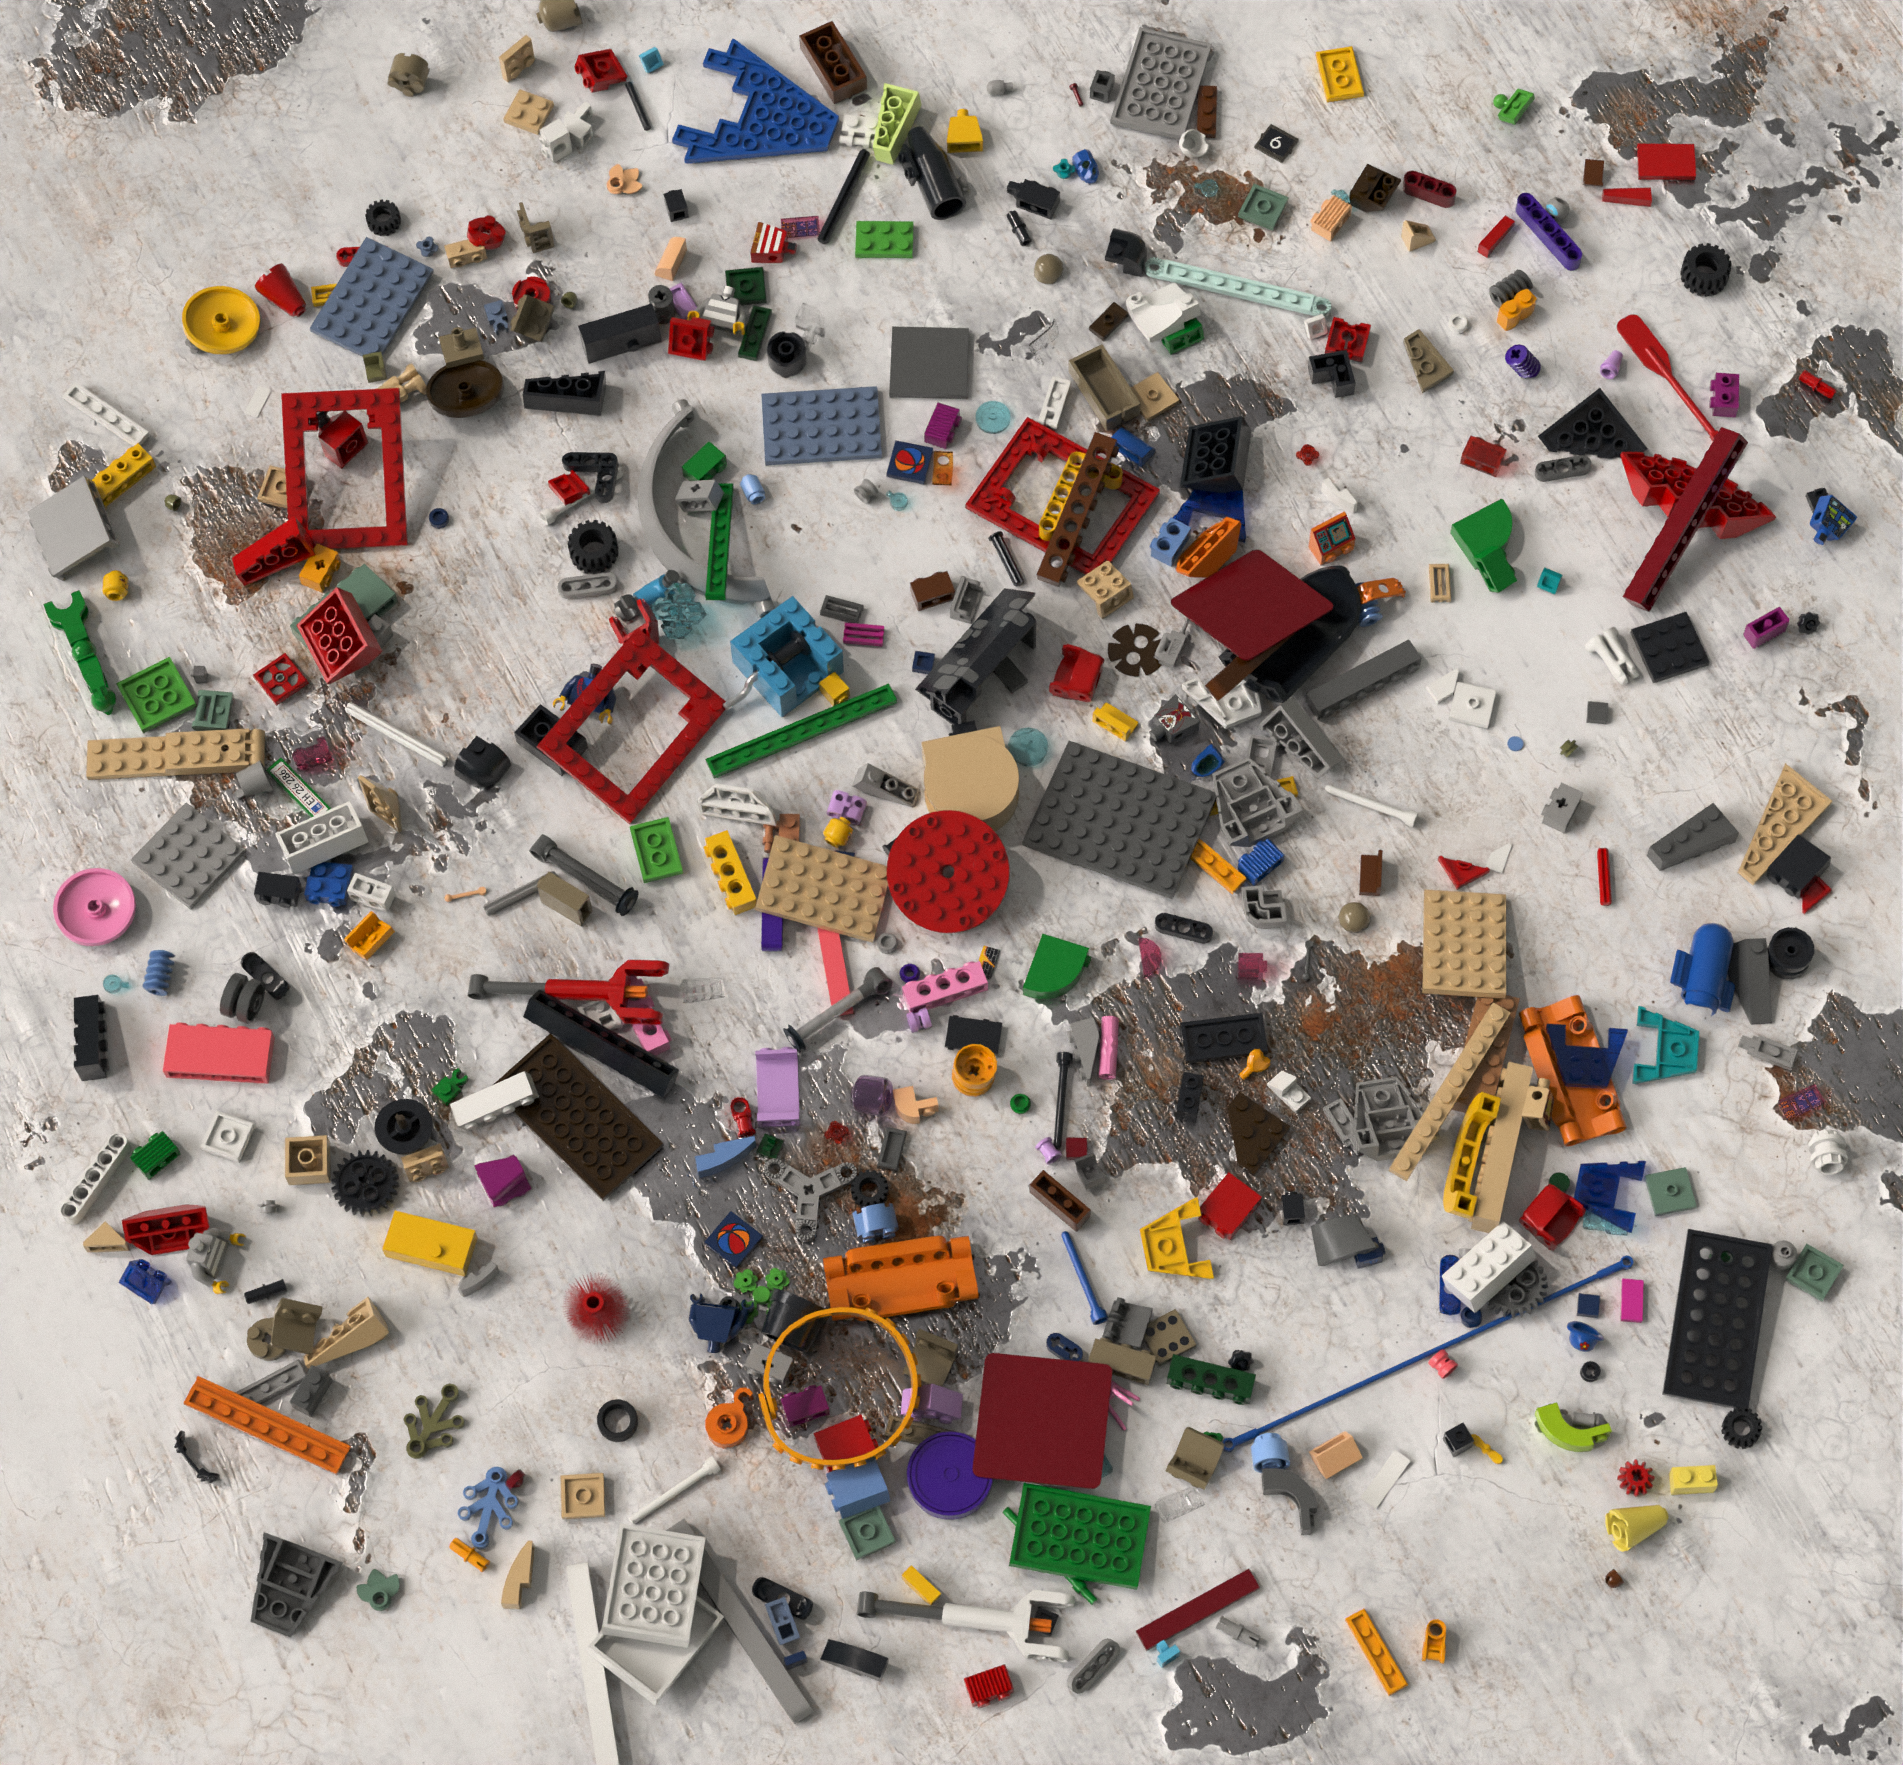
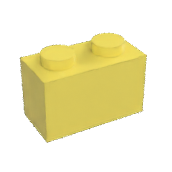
(1693, 1479)

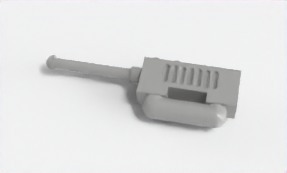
(1176, 641)

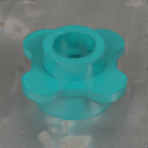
(1064, 173)

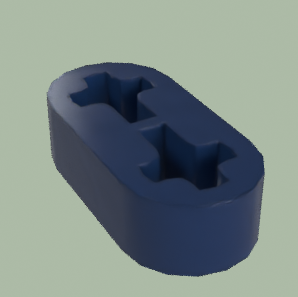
(1066, 1344)

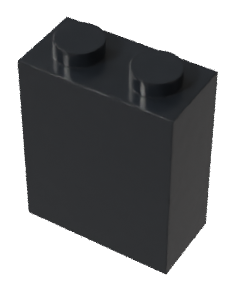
(1798, 867)

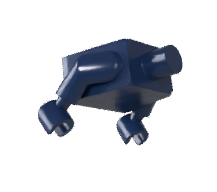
(716, 1321)

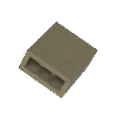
(564, 898)

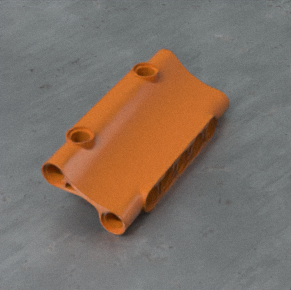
(1576, 1110)
(902, 1276)

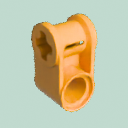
(1434, 1646)

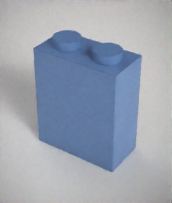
(857, 1488)

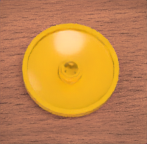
(220, 320)

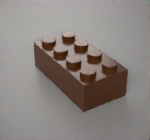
(833, 62)

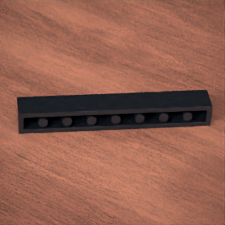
(601, 1043)

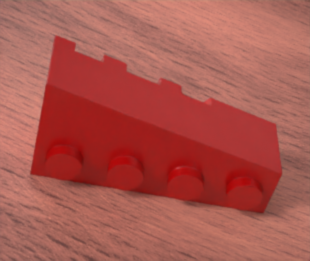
(274, 552)

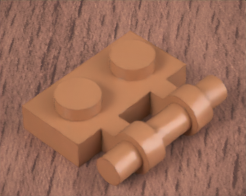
(788, 828)

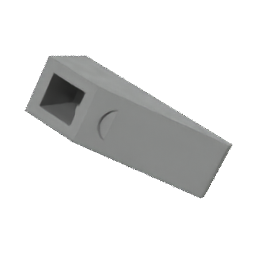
(884, 786)
(1086, 1041)

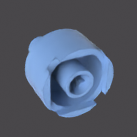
(875, 1222)

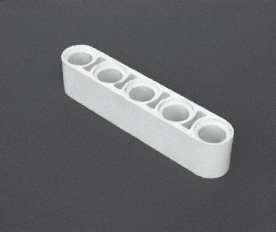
(96, 1168)

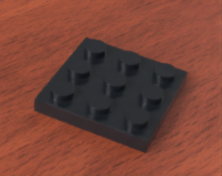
(1669, 647)

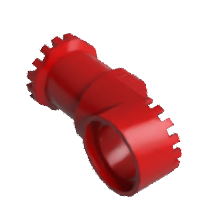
(743, 1118)

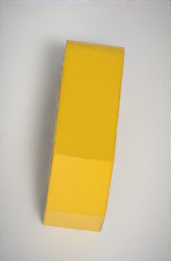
(920, 1585)

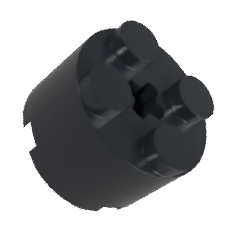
(786, 353)

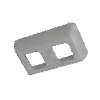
(1264, 742)

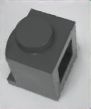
(1102, 86)

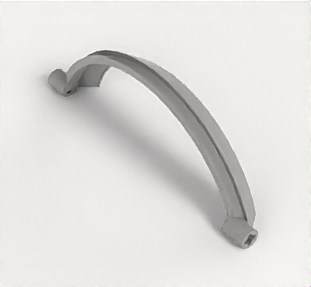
(739, 589)

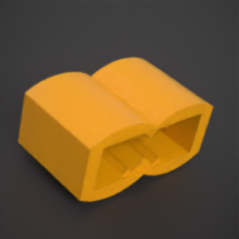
(1516, 309)

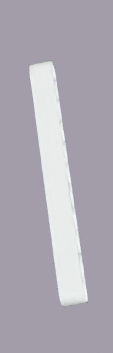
(593, 1671)

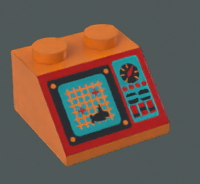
(1332, 539)

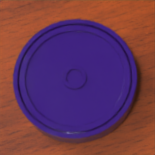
(943, 1476)

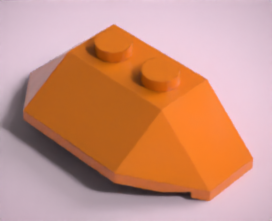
(1210, 549)

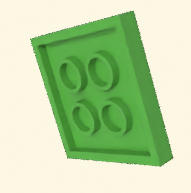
(156, 695)

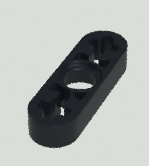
(1181, 920)

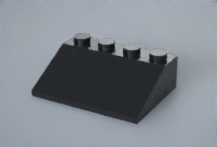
(1216, 456)

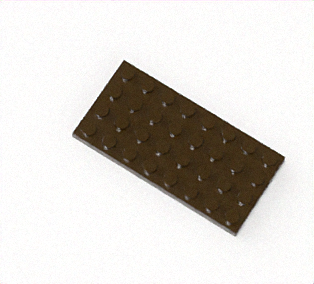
(582, 1119)

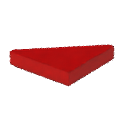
(1462, 872)
(1814, 895)

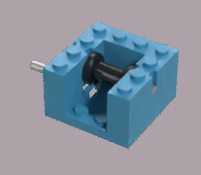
(784, 657)

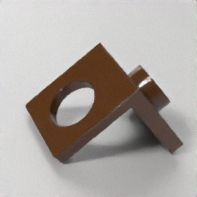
(1593, 172)

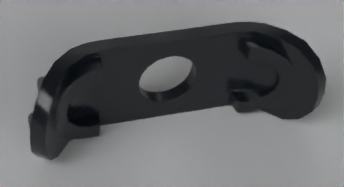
(257, 967)
(202, 1473)
(769, 1591)

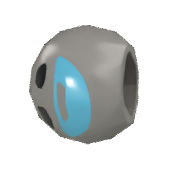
(1557, 208)

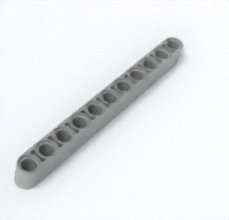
(749, 1635)

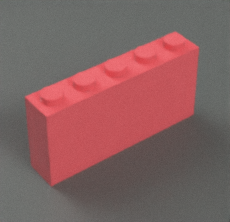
(219, 1053)

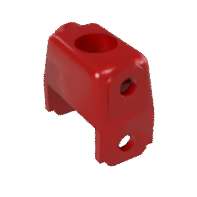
(1077, 674)
(1552, 1216)

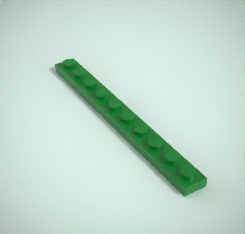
(801, 731)

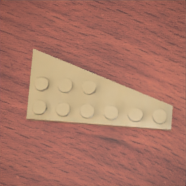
(1789, 812)

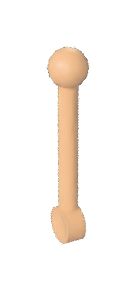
(482, 891)

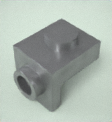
(1089, 1171)

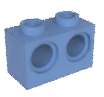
(1174, 543)

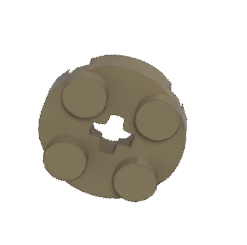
(255, 1338)

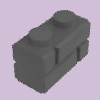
(311, 1391)

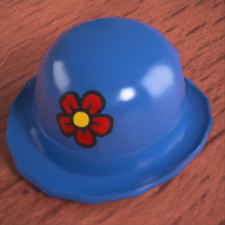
(1583, 1336)

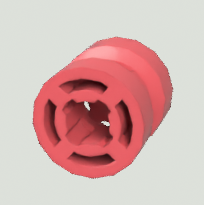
(1443, 1364)

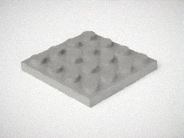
(188, 855)

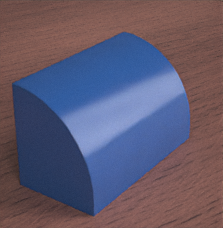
(1133, 447)

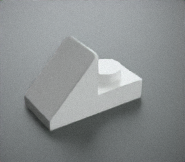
(1288, 1090)

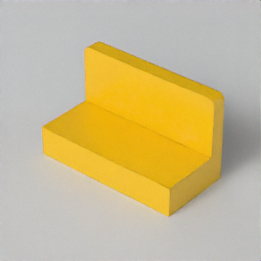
(1114, 721)

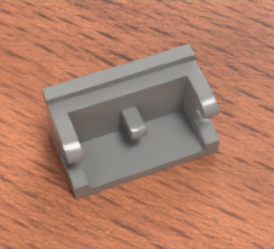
(965, 600)

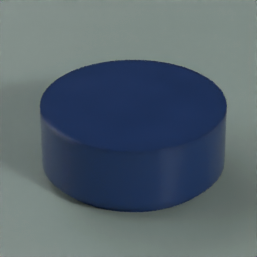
(438, 518)
(1470, 1318)

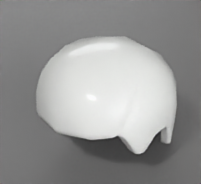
(1193, 144)

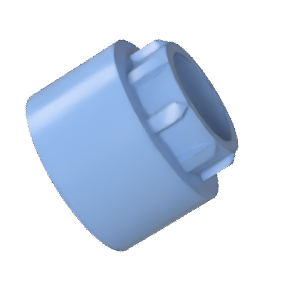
(1270, 1452)

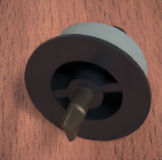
(403, 1126)

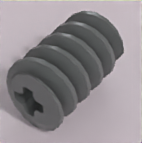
(1509, 287)
(663, 304)

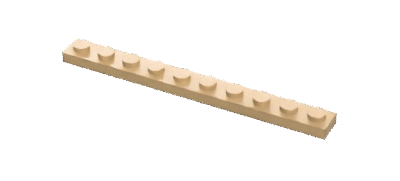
(1449, 1092)

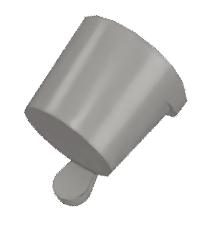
(253, 780)

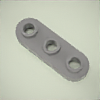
(578, 584)
(1100, 1661)

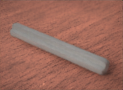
(512, 897)

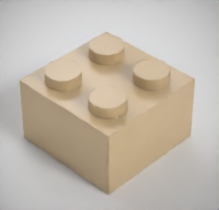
(307, 1160)

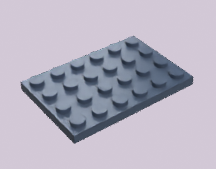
(371, 299)
(821, 425)

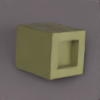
(374, 367)

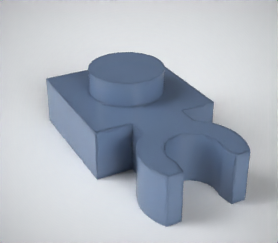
(496, 315)

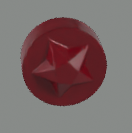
(515, 1479)

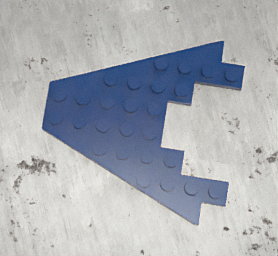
(775, 118)

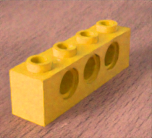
(722, 844)

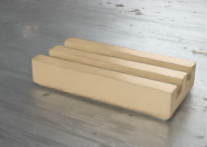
(1440, 598)

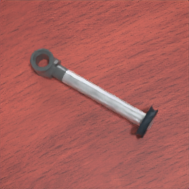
(875, 983)

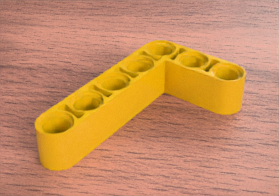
(1064, 487)

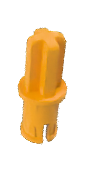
(469, 1554)

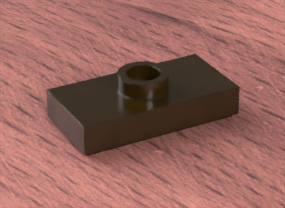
(1108, 321)

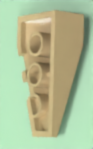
(382, 802)
(358, 1331)

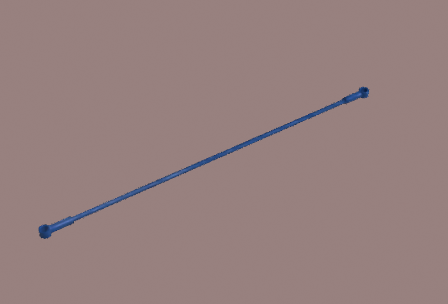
(1255, 1432)

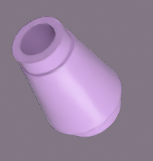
(1611, 365)

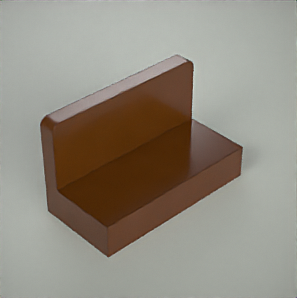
(1370, 874)

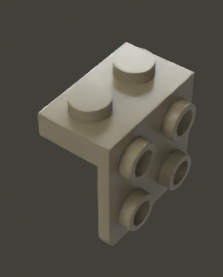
(1195, 1458)

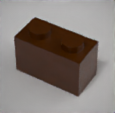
(932, 590)

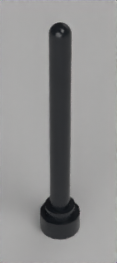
(1064, 1060)

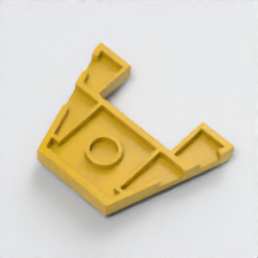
(1165, 1244)

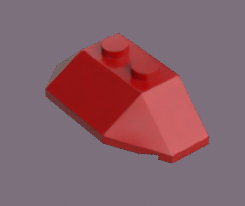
(165, 1228)

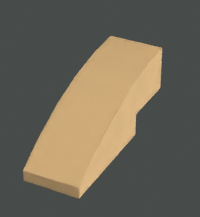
(518, 1577)

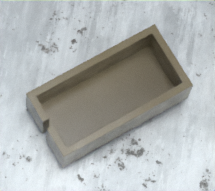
(1104, 387)

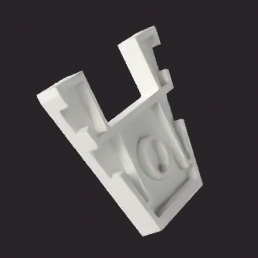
(1234, 708)

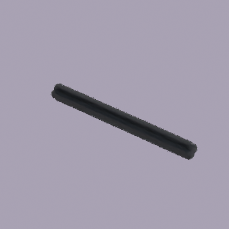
(843, 196)

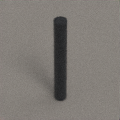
(638, 107)

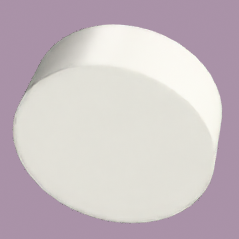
(1458, 323)

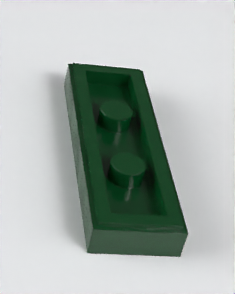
(755, 333)

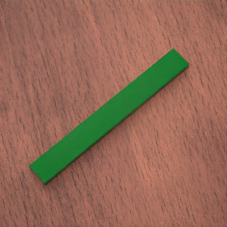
(719, 546)

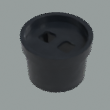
(786, 1310)

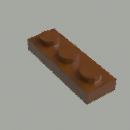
(1207, 110)

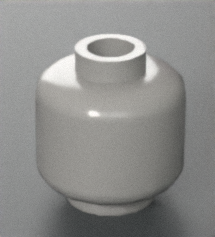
(1783, 1255)

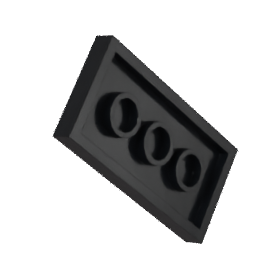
(1223, 1037)

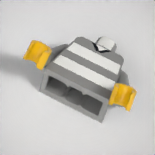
(723, 311)
(207, 1255)

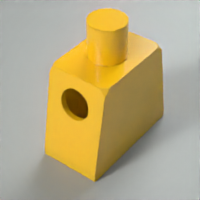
(964, 133)

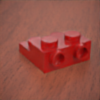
(599, 70)
(691, 338)

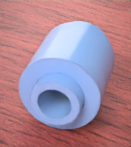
(752, 489)

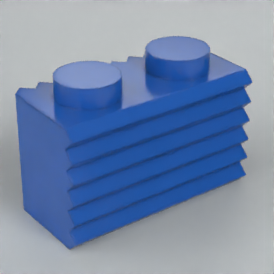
(1260, 861)

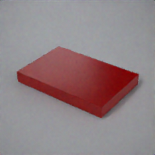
(1666, 161)

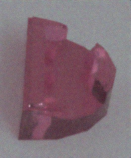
(1150, 956)

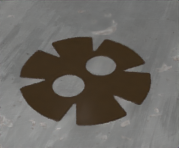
(1126, 638)

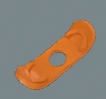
(1370, 590)

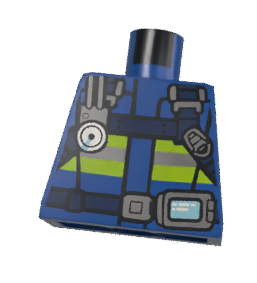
(1830, 519)

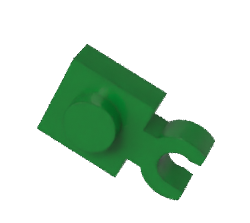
(448, 1088)

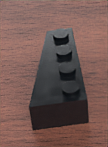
(566, 394)
(89, 1036)

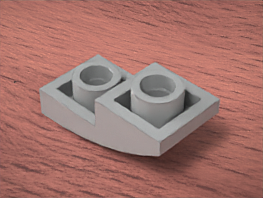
(472, 1283)

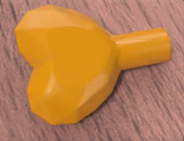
(1255, 1063)

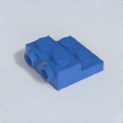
(328, 884)

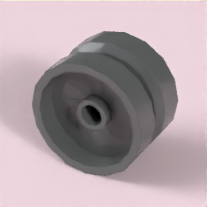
(242, 998)

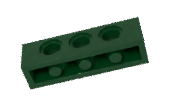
(1203, 1370)

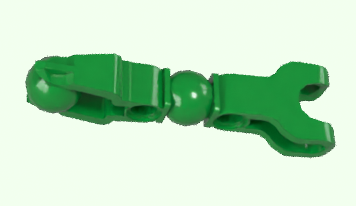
(83, 650)

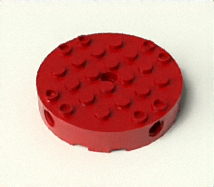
(918, 865)

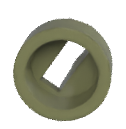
(569, 300)
(172, 502)

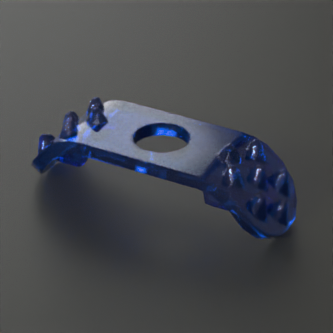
(1448, 1303)

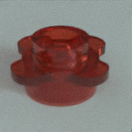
(1307, 449)
(835, 1126)

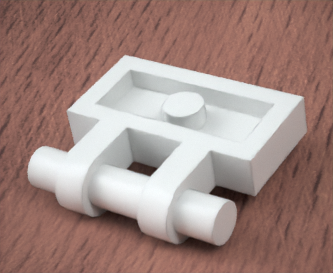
(861, 127)
(599, 1011)

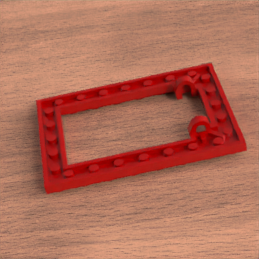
(384, 413)
(1037, 438)
(635, 658)

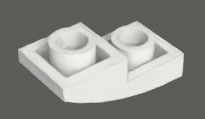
(1342, 499)

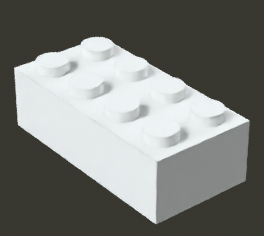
(321, 837)
(1489, 1266)

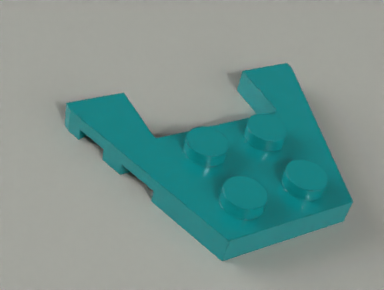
(1675, 1048)

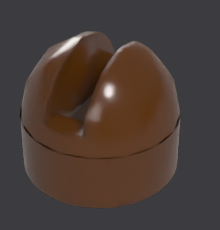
(1613, 1579)

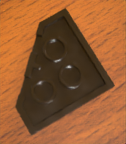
(1253, 1132)

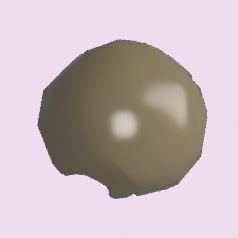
(1048, 269)
(1354, 917)

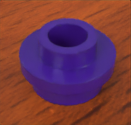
(909, 968)

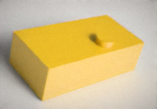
(430, 1243)

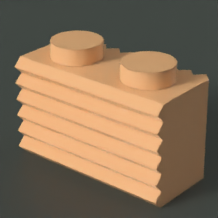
(1331, 217)

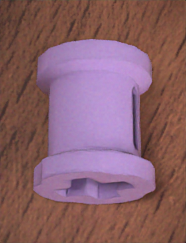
(1048, 1150)

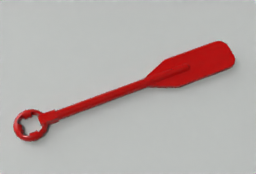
(1656, 359)

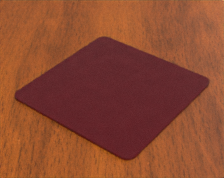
(1251, 604)
(1042, 1420)

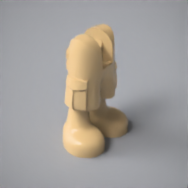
(409, 374)

